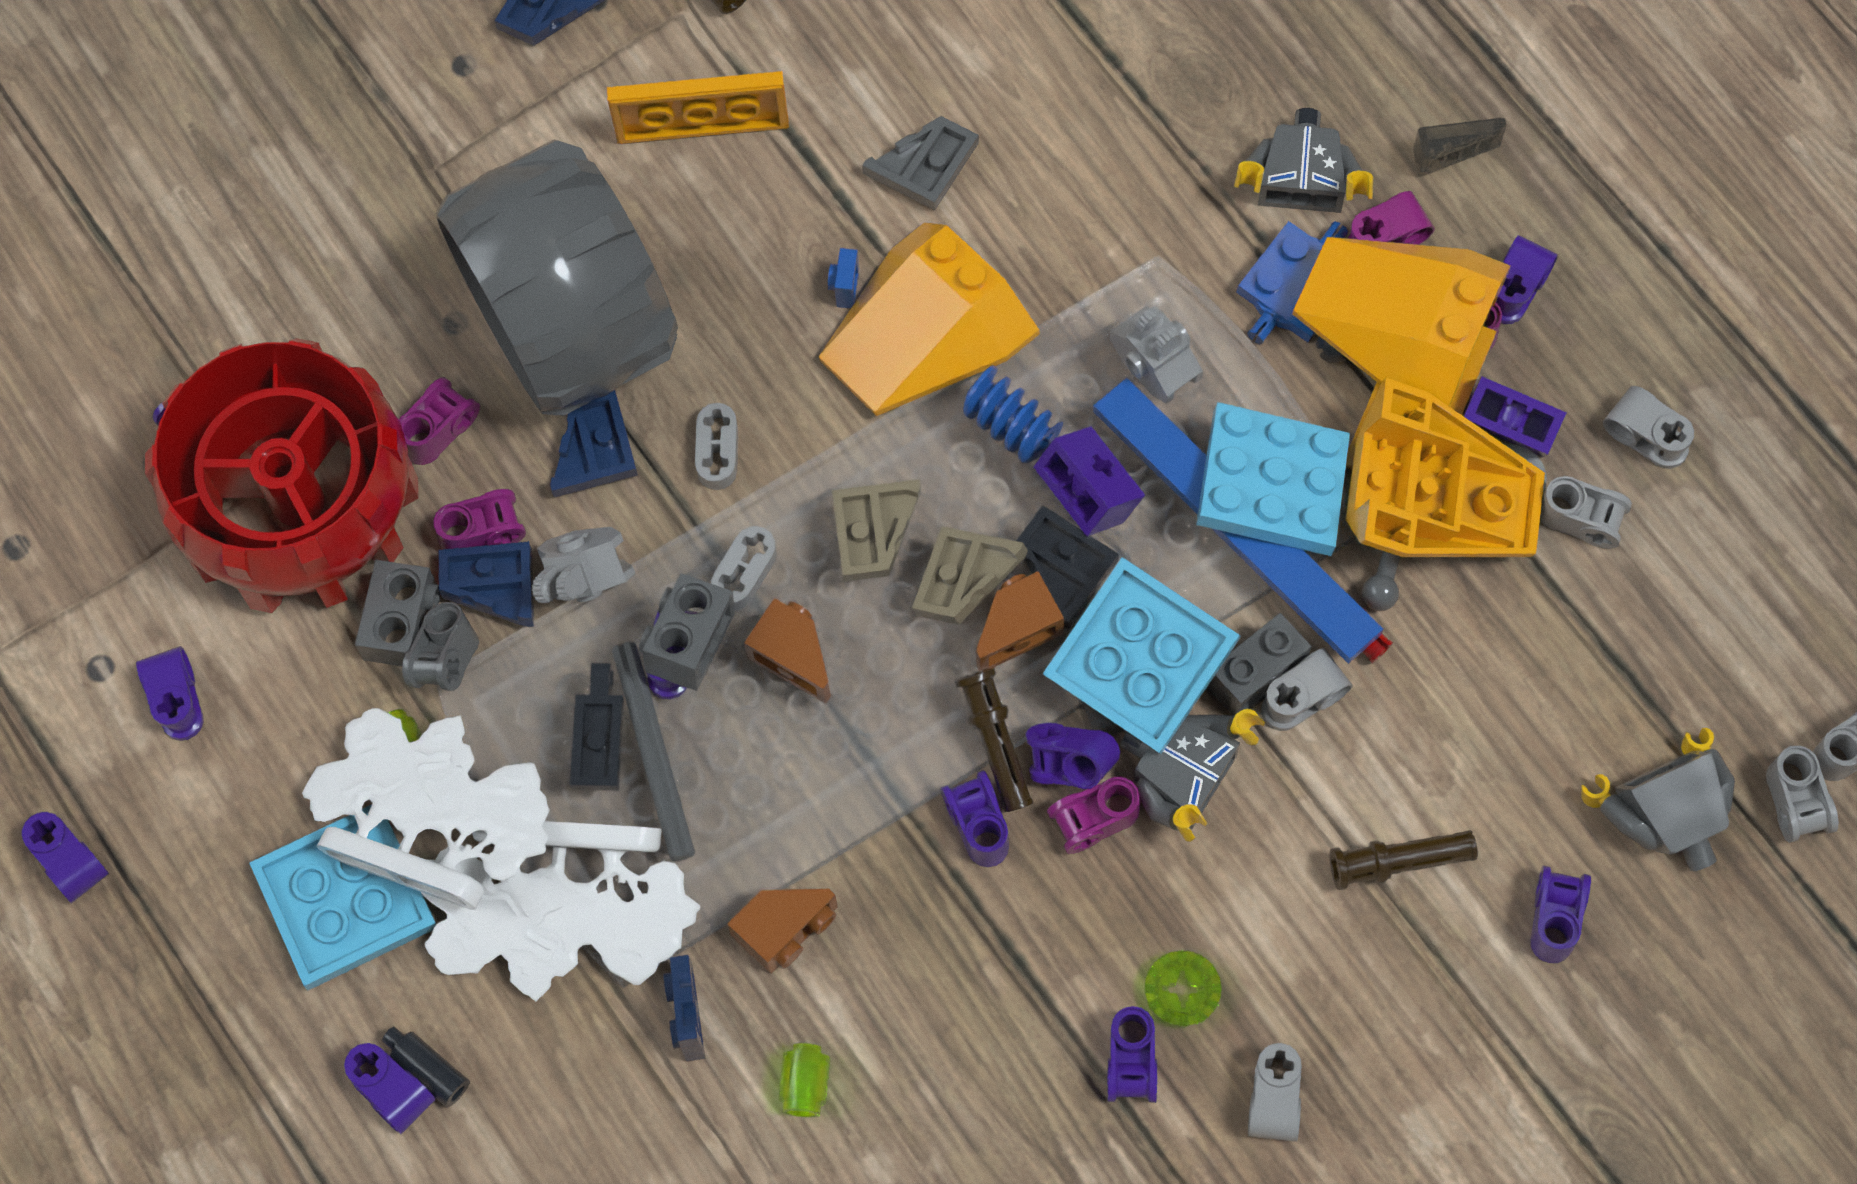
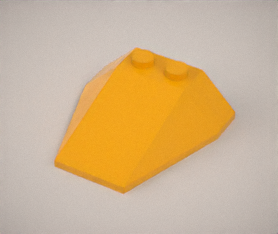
(1401, 308)
(926, 322)
(1439, 483)

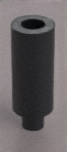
(426, 1066)

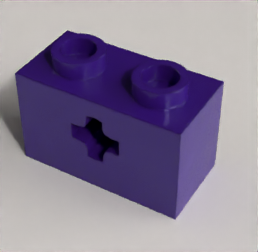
(1513, 416)
(1089, 481)

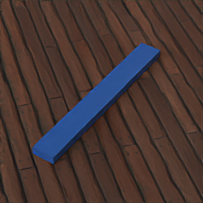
(1282, 567)

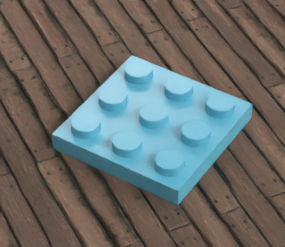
(1273, 479)
(1141, 655)
(335, 912)

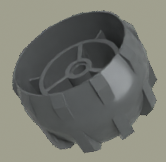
(559, 276)

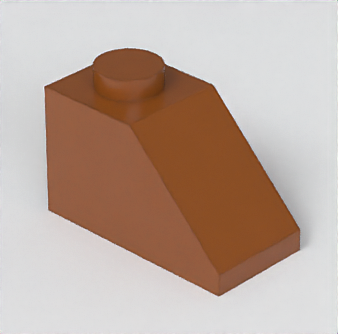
(1018, 621)
(790, 648)

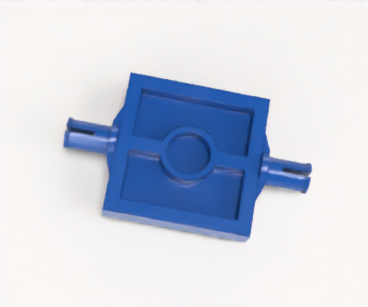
(1279, 278)

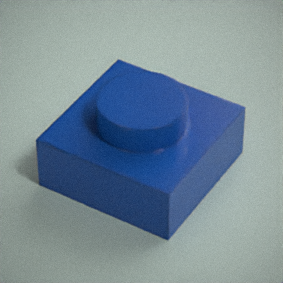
(844, 277)

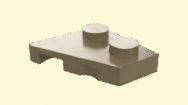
(872, 526)
(963, 573)

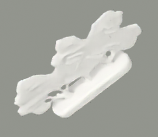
(422, 789)
(546, 917)

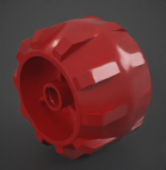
(248, 406)

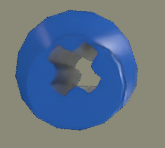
(1008, 417)

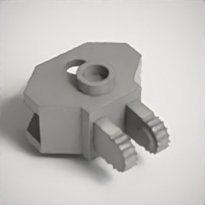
(1156, 352)
(580, 565)

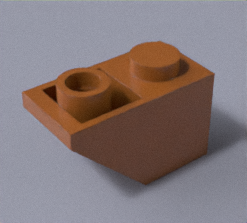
(780, 921)

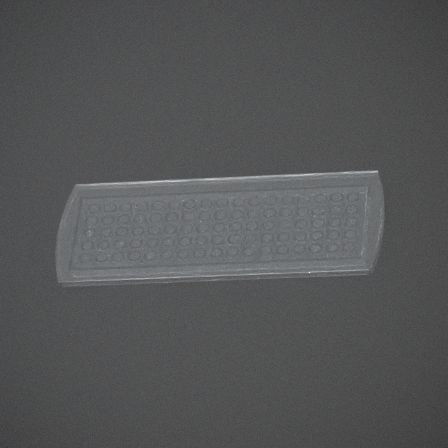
(795, 782)

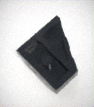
(1066, 560)

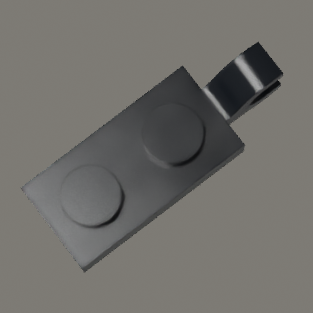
(597, 734)

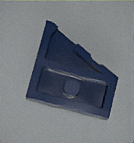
(539, 19)
(593, 448)
(490, 580)
(686, 1027)

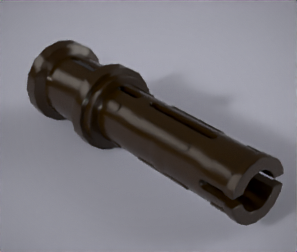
(989, 718)
(1382, 860)

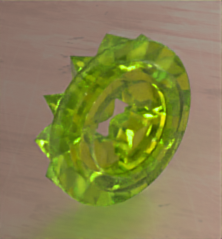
(1199, 974)

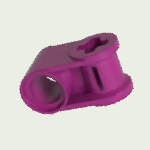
(1394, 221)
(441, 415)
(481, 520)
(1093, 815)

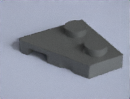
(925, 162)

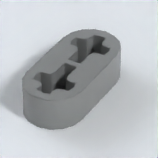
(726, 446)
(752, 573)

